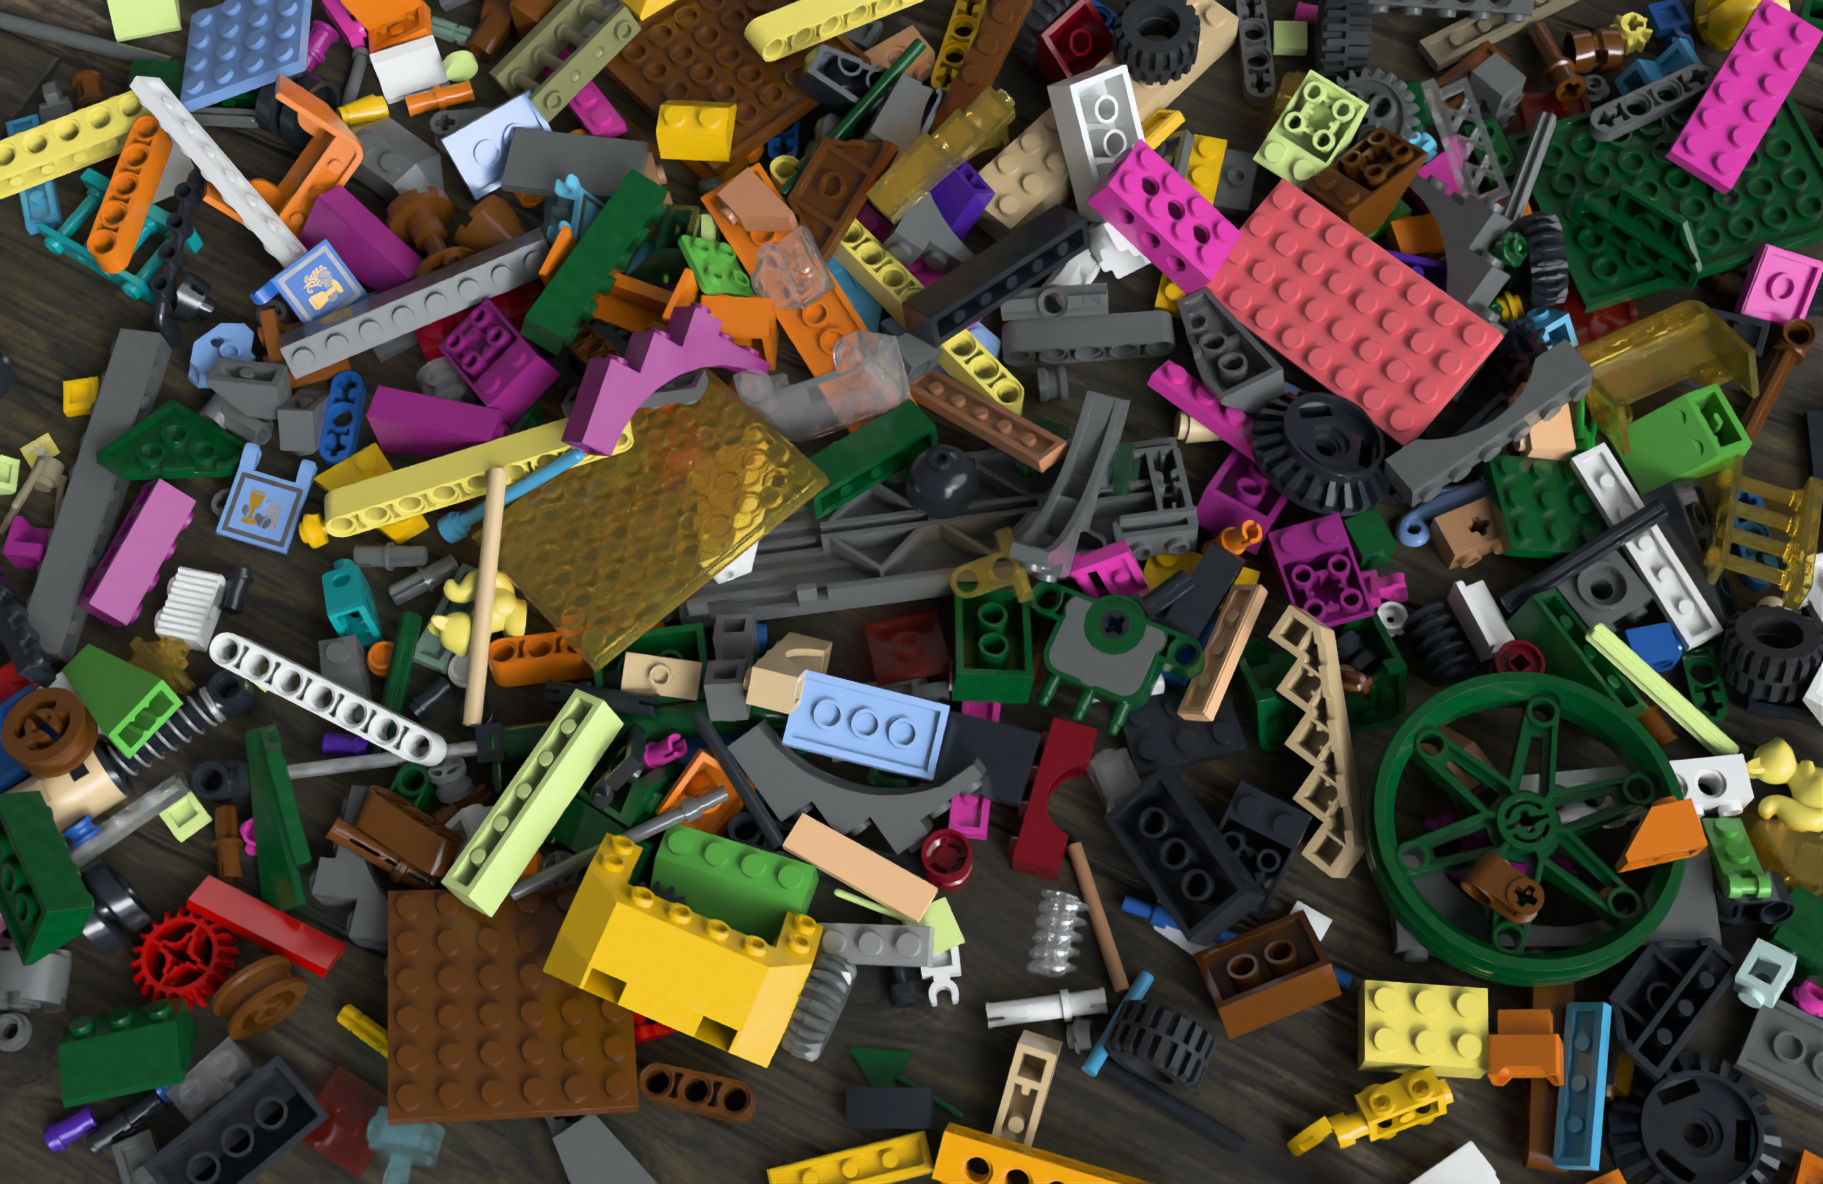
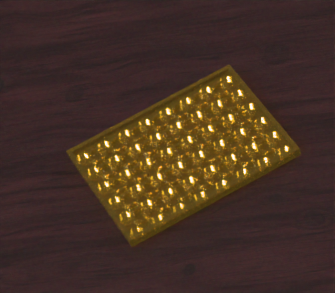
(648, 527)

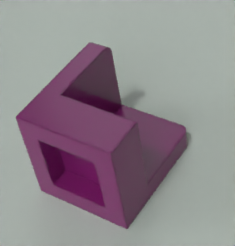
(25, 544)

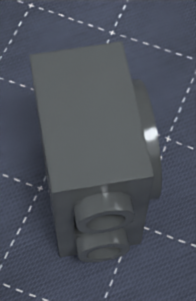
(1618, 583)

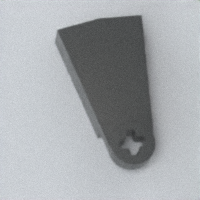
(594, 1154)

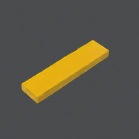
(867, 1164)

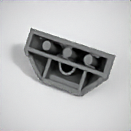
(395, 160)

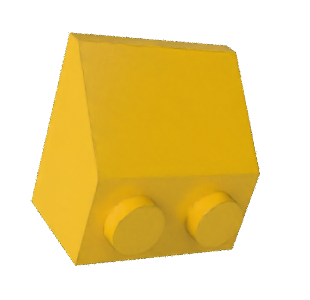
(695, 130)

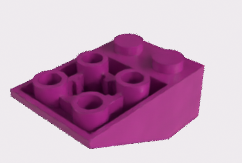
(499, 361)
(1319, 570)

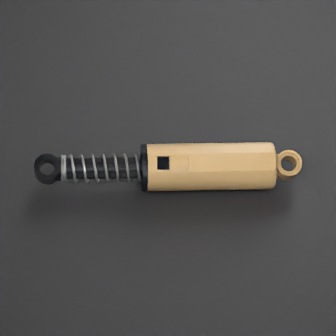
(104, 775)

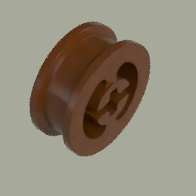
(34, 747)
(258, 997)

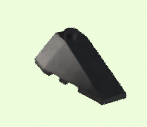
(1690, 537)

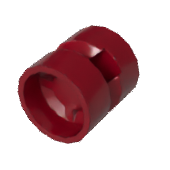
(1517, 657)
(947, 860)

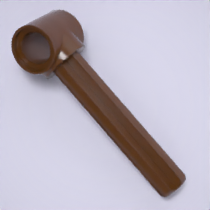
(1785, 356)

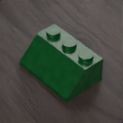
(676, 642)
(126, 1051)

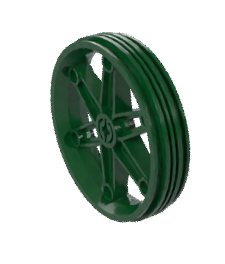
(1555, 698)

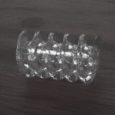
(1056, 934)

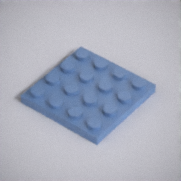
(243, 48)

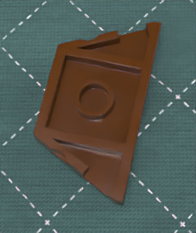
(835, 187)

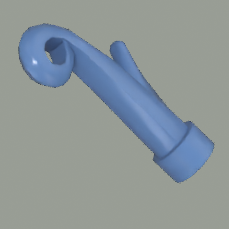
(1446, 501)

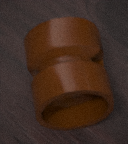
(1597, 50)

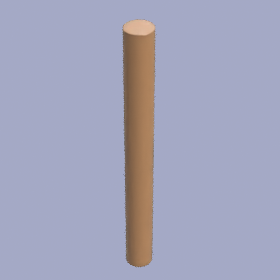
(1098, 918)

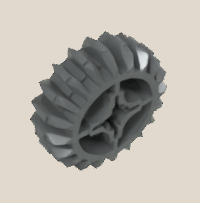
(819, 1006)

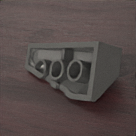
(1227, 355)

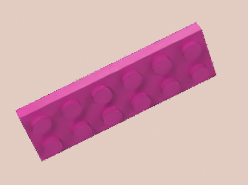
(1744, 95)

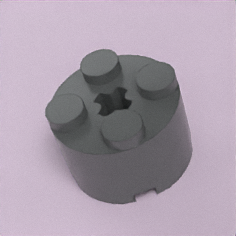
(35, 984)

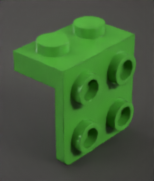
(715, 267)

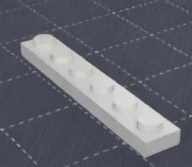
(1648, 552)

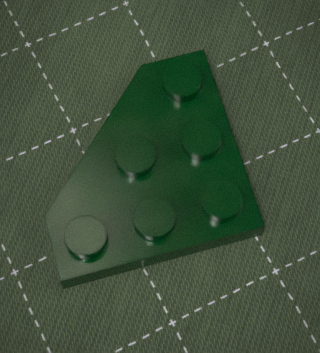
(173, 446)

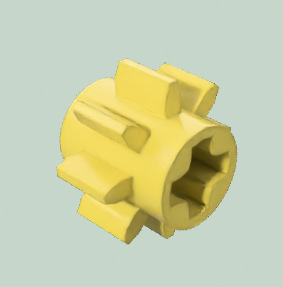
(1633, 31)

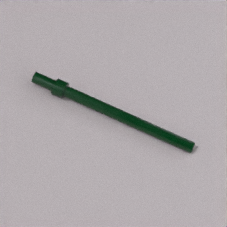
(861, 107)

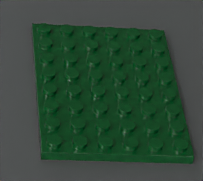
(1770, 203)

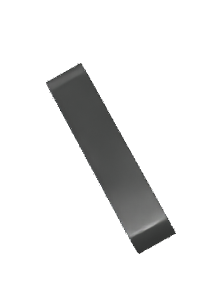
(1088, 338)

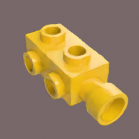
(1394, 1103)

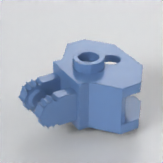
(230, 342)

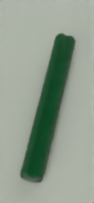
(400, 669)

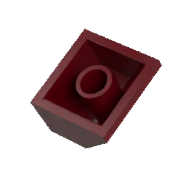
(1073, 42)

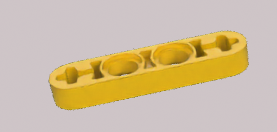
(956, 44)

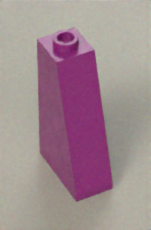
(360, 240)
(429, 424)

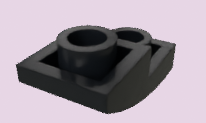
(889, 1107)

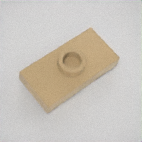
(661, 675)

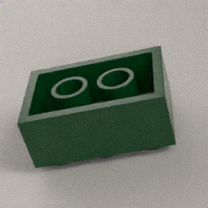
(990, 647)

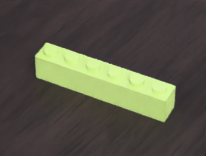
(533, 803)

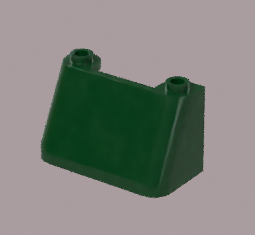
(1276, 716)

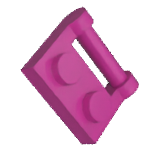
(1116, 569)

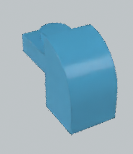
(1644, 72)

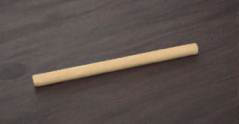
(484, 597)

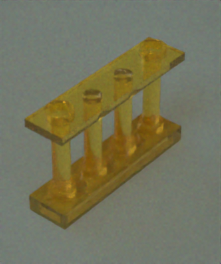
(1801, 527)

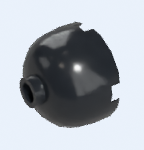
(941, 481)

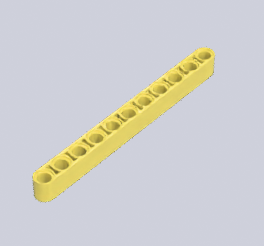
(893, 284)

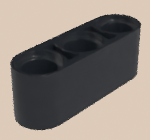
(1212, 583)

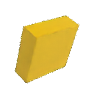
(80, 395)

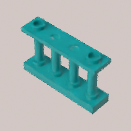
(155, 222)

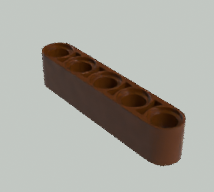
(1539, 1094)

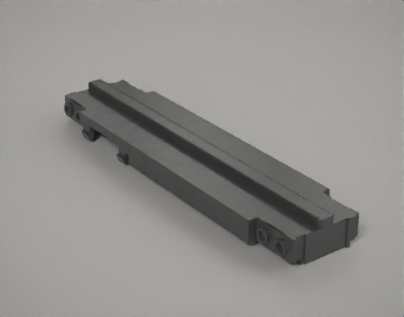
(890, 553)

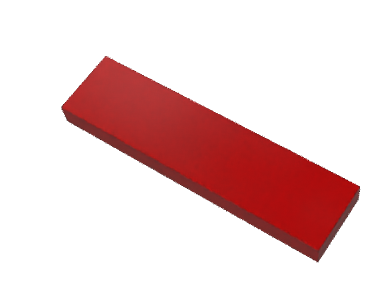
(266, 926)

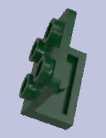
(640, 798)
(1802, 935)

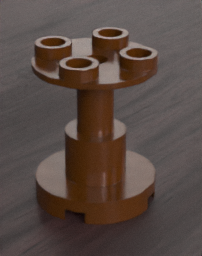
(423, 220)

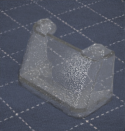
(862, 388)

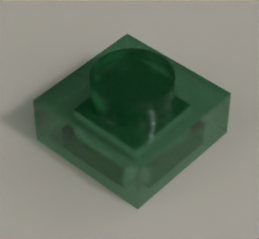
(1125, 469)

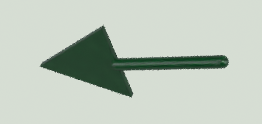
(885, 1068)

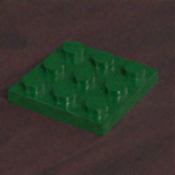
(1539, 506)

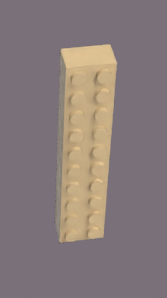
(1033, 168)

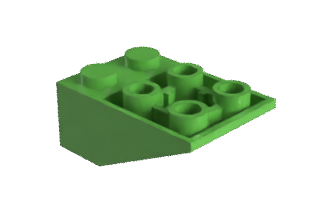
(1683, 440)

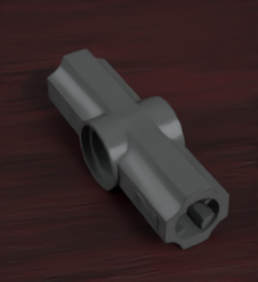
(1078, 301)

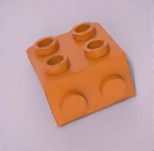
(391, 21)

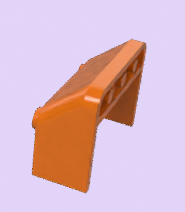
(322, 165)
(631, 303)

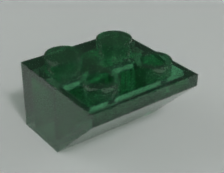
(661, 256)

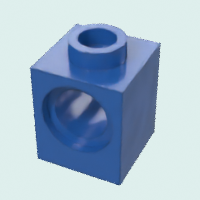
(1655, 645)

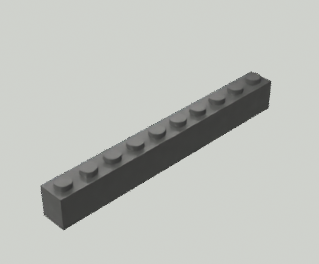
(94, 493)

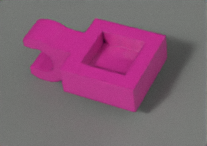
(1388, 587)

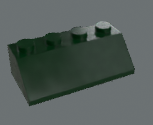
(39, 883)

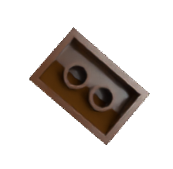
(1267, 974)

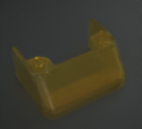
(1659, 353)

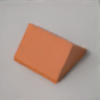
(698, 778)

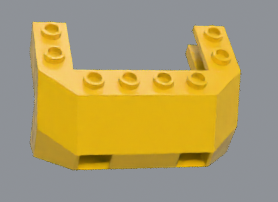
(678, 963)

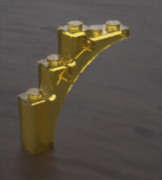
(936, 156)

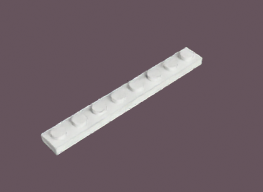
(218, 169)

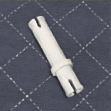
(1046, 1007)

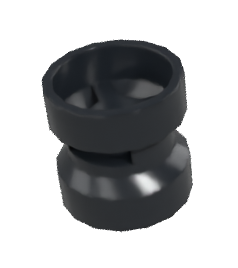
(1355, 654)

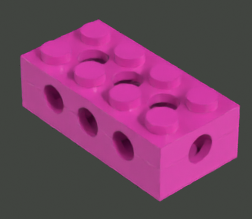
(1164, 217)

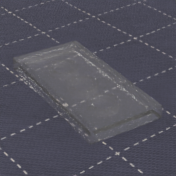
(132, 817)

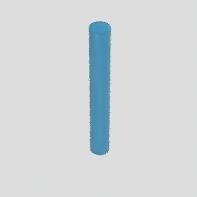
(1099, 1054)

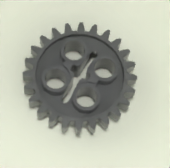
(1386, 92)

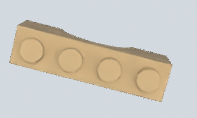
(780, 674)

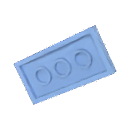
(867, 726)

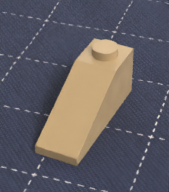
(1027, 1087)

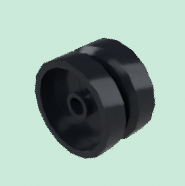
(281, 119)
(113, 900)

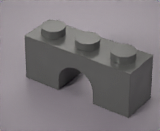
(735, 650)

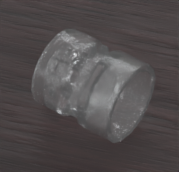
(443, 381)

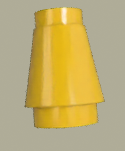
(363, 110)

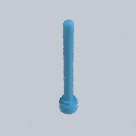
(456, 525)

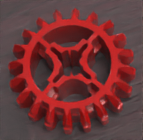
(193, 945)

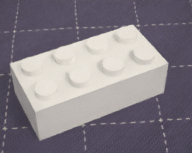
(1095, 125)

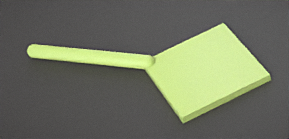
(937, 915)

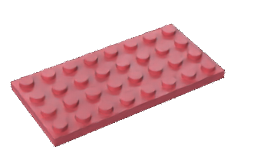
(1350, 313)

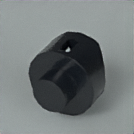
(192, 299)

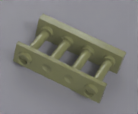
(549, 38)

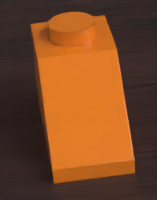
(1663, 835)

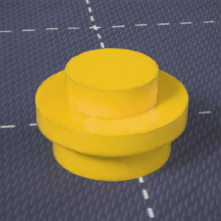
(1511, 306)

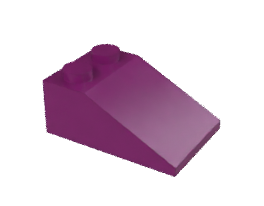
(1239, 495)

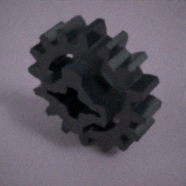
(1522, 343)

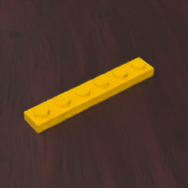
(1204, 176)

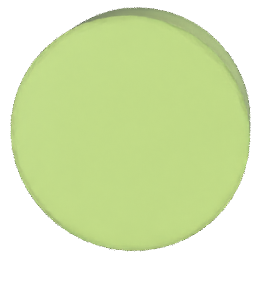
(460, 66)

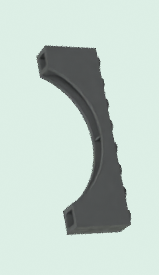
(1690, 917)

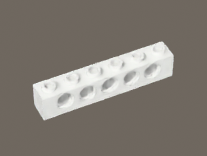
(1724, 775)

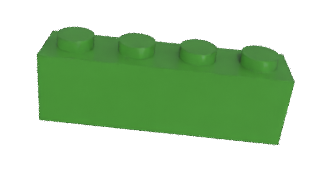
(733, 881)

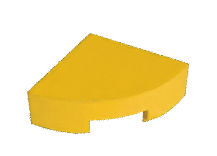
(1310, 1137)

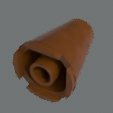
(490, 225)

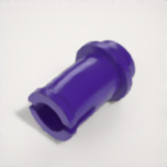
(345, 745)
(70, 1128)

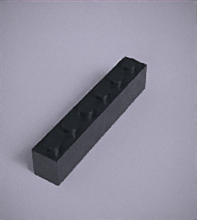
(995, 275)

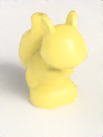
(456, 628)
(1777, 764)

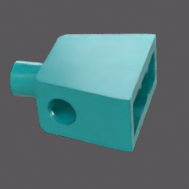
(349, 592)

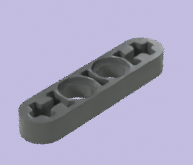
(1255, 48)
(1649, 100)

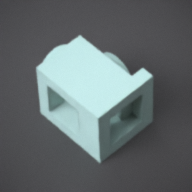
(1767, 964)

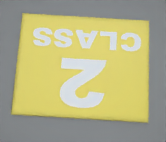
(41, 446)

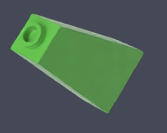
(121, 697)

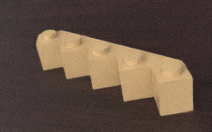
(1323, 741)

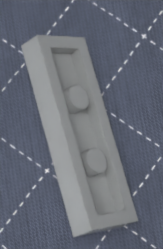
(879, 944)

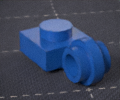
(1670, 20)

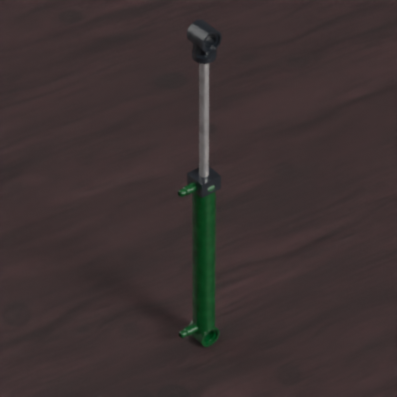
(495, 745)

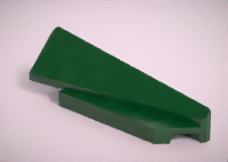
(277, 822)

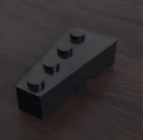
(843, 79)

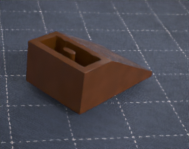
(1368, 179)

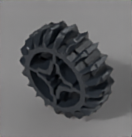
(1546, 265)

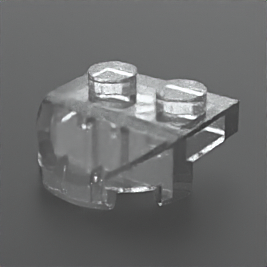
(791, 271)

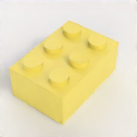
(1423, 1028)

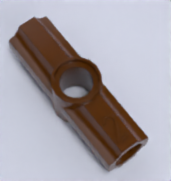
(492, 30)

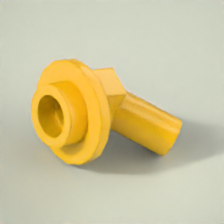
(313, 530)

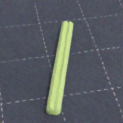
(1660, 691)

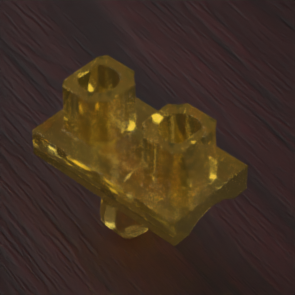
(165, 661)

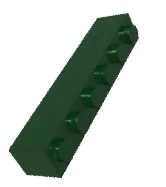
(594, 262)

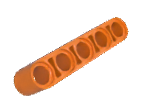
(129, 195)
(536, 660)

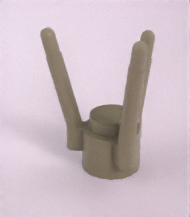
(43, 477)

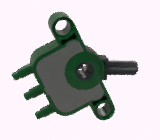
(1108, 665)

